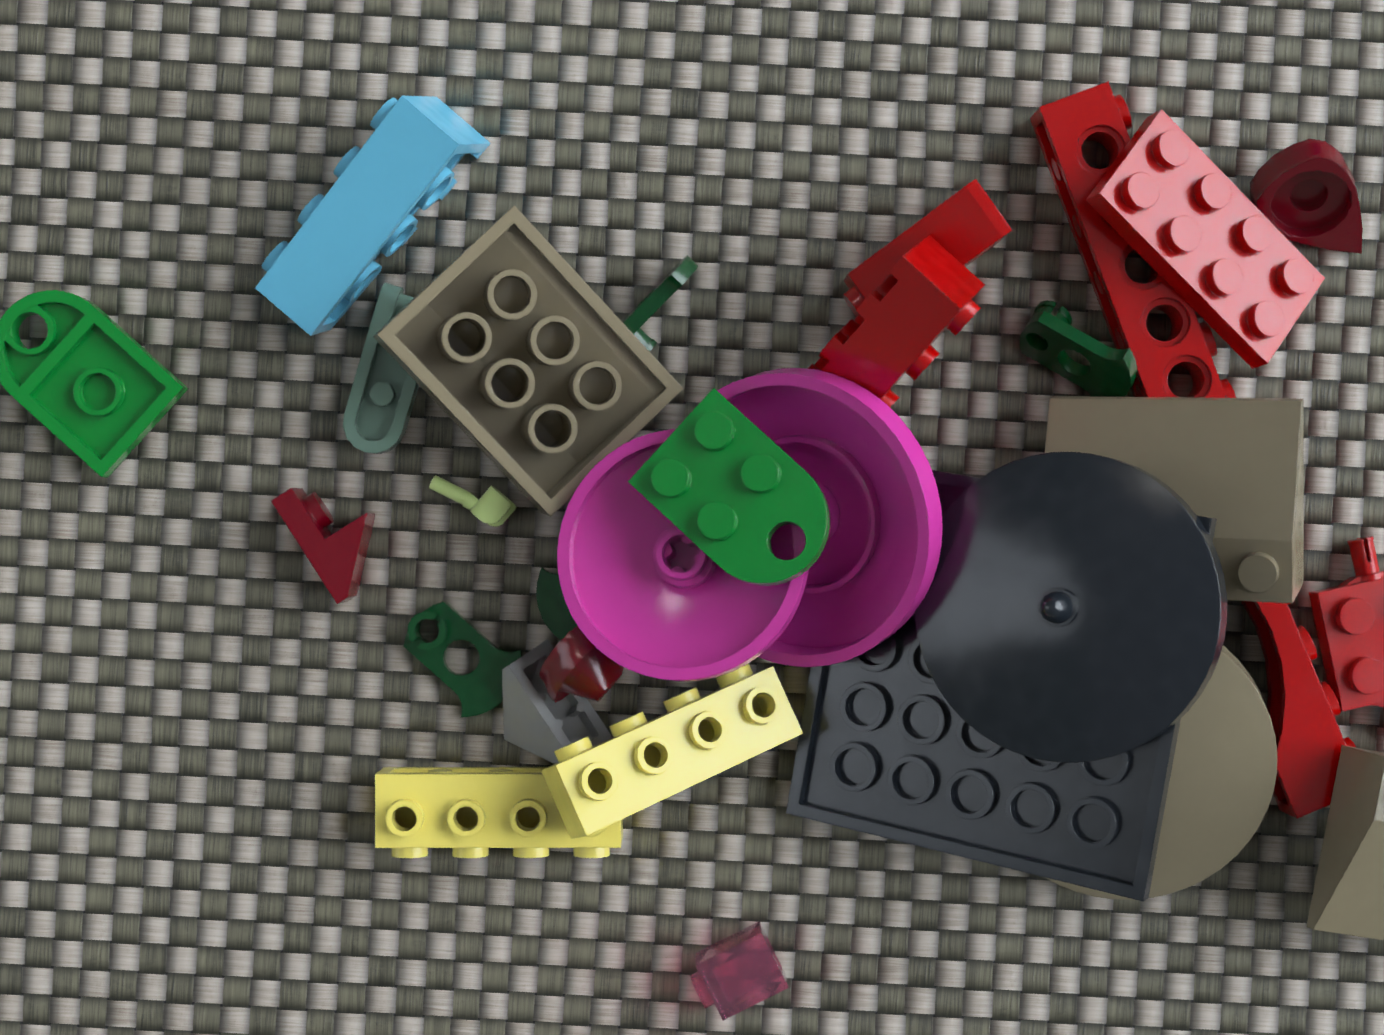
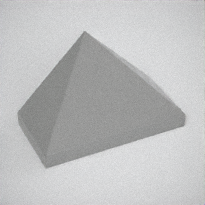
(534, 719)

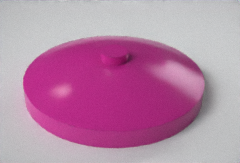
(651, 591)

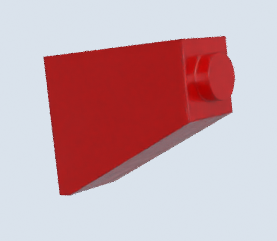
(963, 224)

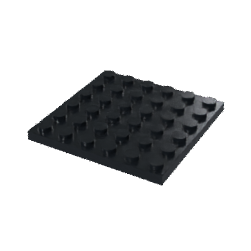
(903, 766)

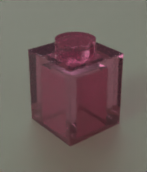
(738, 972)

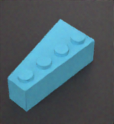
(367, 210)

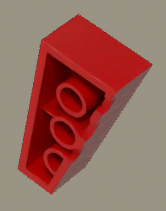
(902, 320)

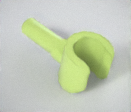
(491, 508)

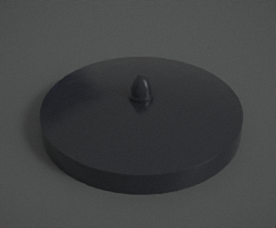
(1072, 607)

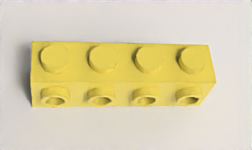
(671, 751)
(476, 812)

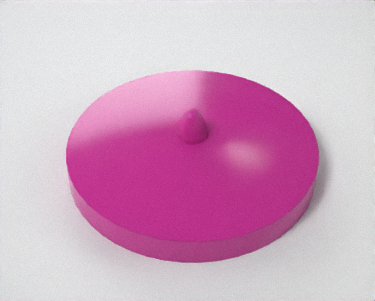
(879, 504)

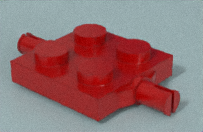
(1352, 630)

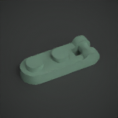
(381, 388)

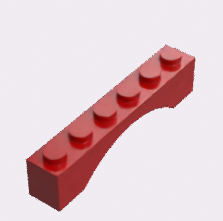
(1299, 711)

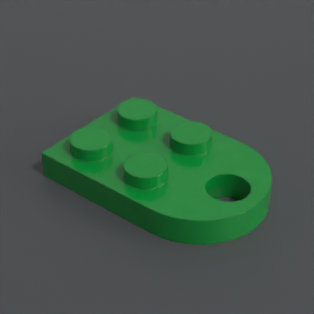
(85, 378)
(732, 492)

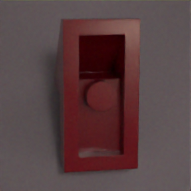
(335, 556)

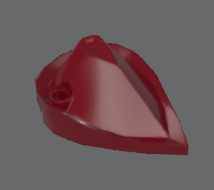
(1310, 196)
(578, 669)

